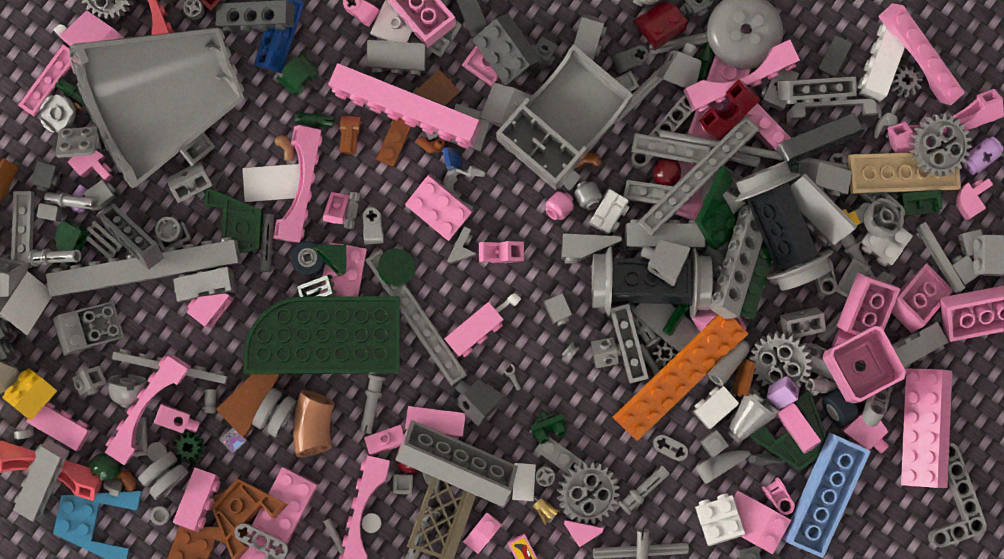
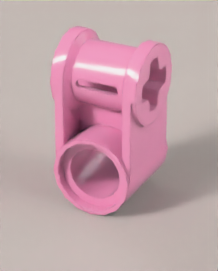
(363, 11)
(778, 495)

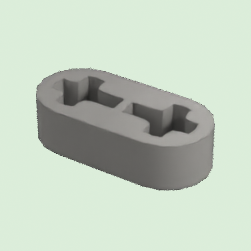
(667, 451)

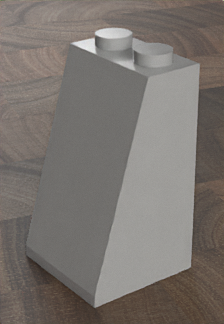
(989, 255)

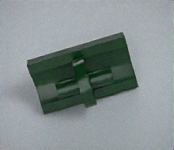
(546, 424)

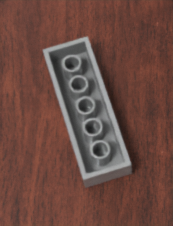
(457, 463)

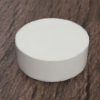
(371, 523)

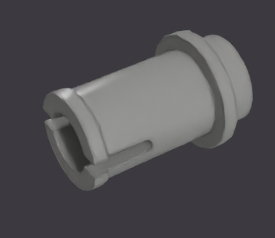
(210, 401)

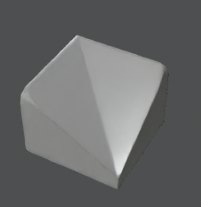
(49, 212)

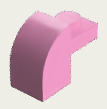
(86, 164)
(968, 200)
(501, 252)

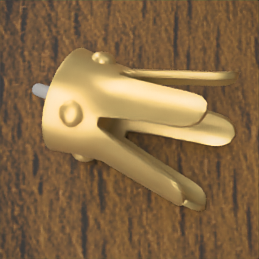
(545, 509)

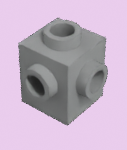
(605, 352)
(89, 380)

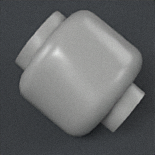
(588, 195)

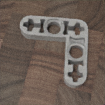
(269, 554)

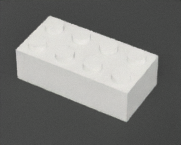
(881, 66)

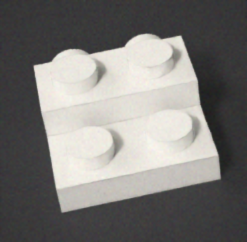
(885, 249)
(720, 519)

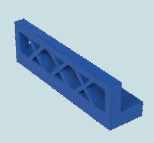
(280, 44)

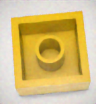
(29, 393)

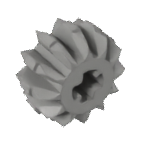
(909, 76)

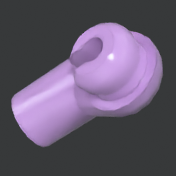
(79, 192)

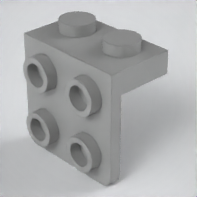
(78, 142)

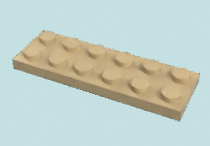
(895, 174)

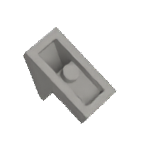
(459, 252)

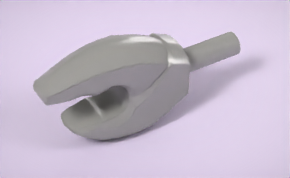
(887, 120)

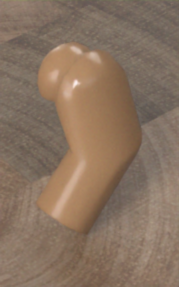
(285, 143)

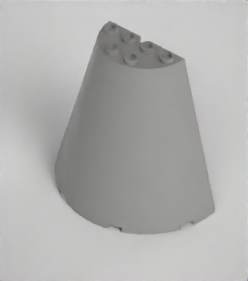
(154, 93)

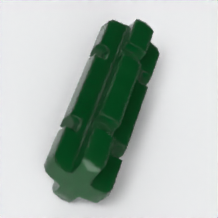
(675, 319)

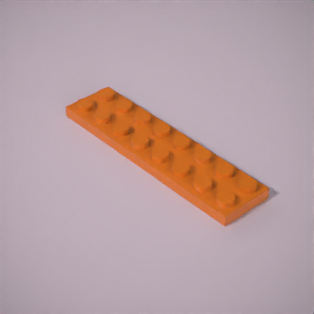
(679, 376)

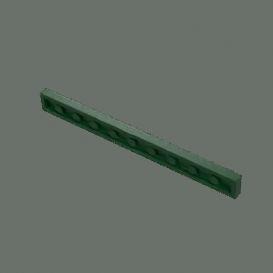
(759, 275)

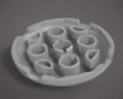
(734, 46)

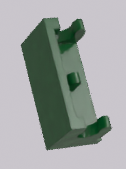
(921, 202)

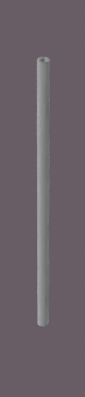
(745, 149)

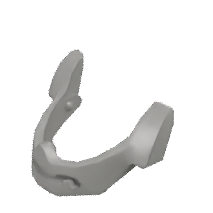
(450, 179)

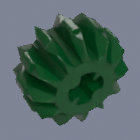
(190, 440)

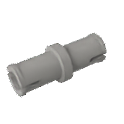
(822, 385)

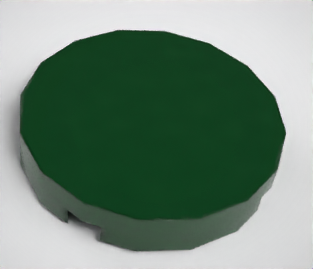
(396, 267)

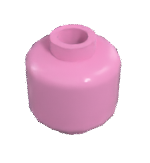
(559, 205)

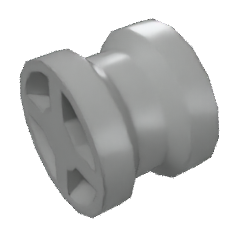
(191, 6)
(545, 476)

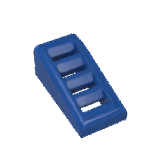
(452, 159)

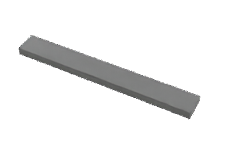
(698, 176)
(422, 327)

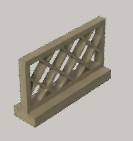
(456, 526)

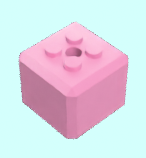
(880, 360)

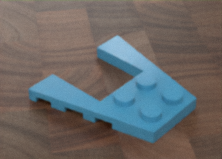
(79, 516)

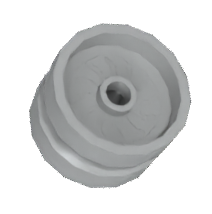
(277, 414)
(163, 475)

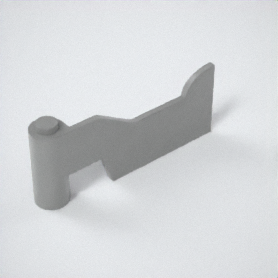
(657, 316)

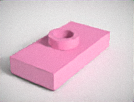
(384, 440)

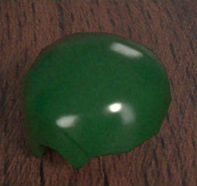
(104, 466)

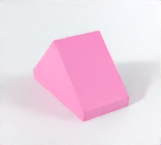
(581, 532)

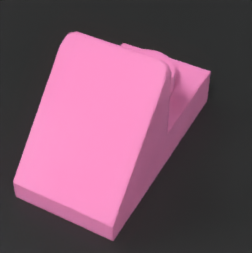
(336, 208)

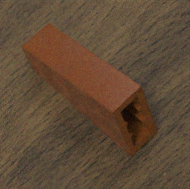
(245, 401)

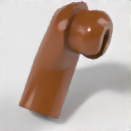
(430, 147)
(592, 158)
(127, 479)

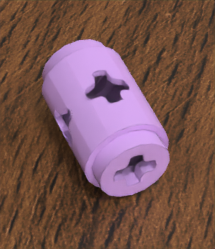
(983, 155)

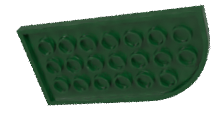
(326, 336)

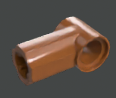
(349, 130)

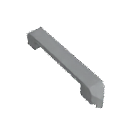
(869, 107)

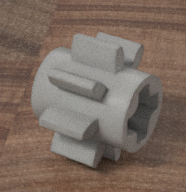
(659, 353)

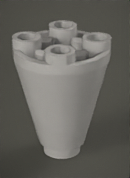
(751, 415)

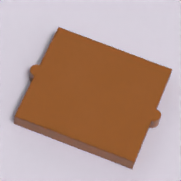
(438, 89)
(743, 378)

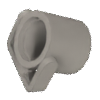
(171, 231)

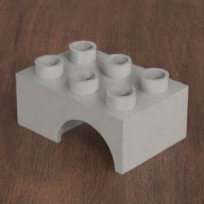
(564, 118)

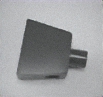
(478, 400)

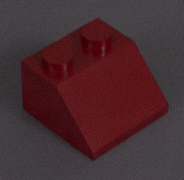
(661, 24)

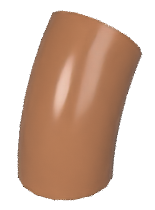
(312, 424)

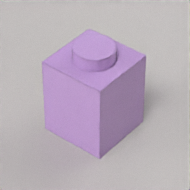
(783, 392)

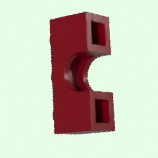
(721, 122)

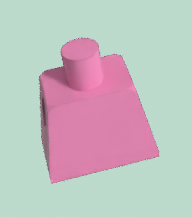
(167, 414)
(866, 435)

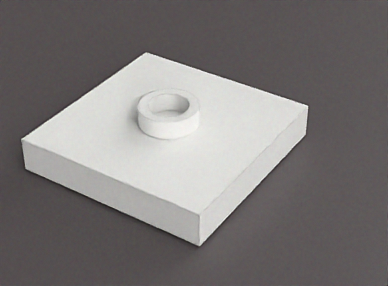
(390, 26)

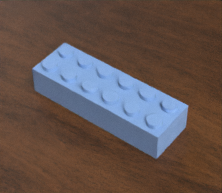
(826, 495)

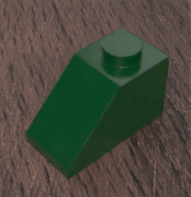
(70, 237)

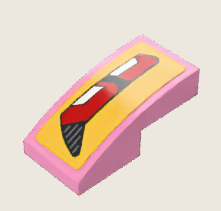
(521, 548)

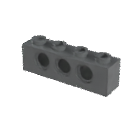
(227, 13)
(131, 236)

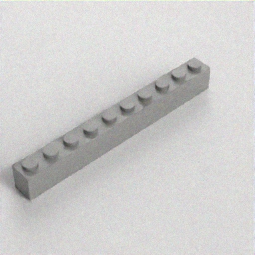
(131, 270)

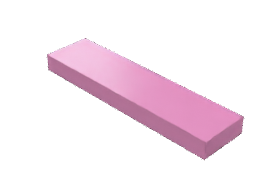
(45, 84)

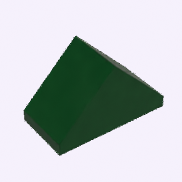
(333, 256)

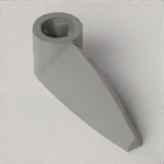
(719, 464)

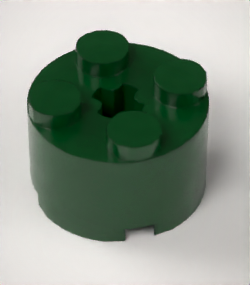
(297, 73)

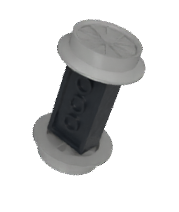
(783, 227)
(631, 282)

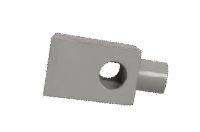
(681, 67)
(666, 260)

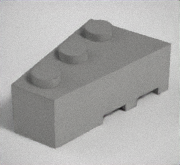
(589, 34)
(204, 284)
(920, 344)

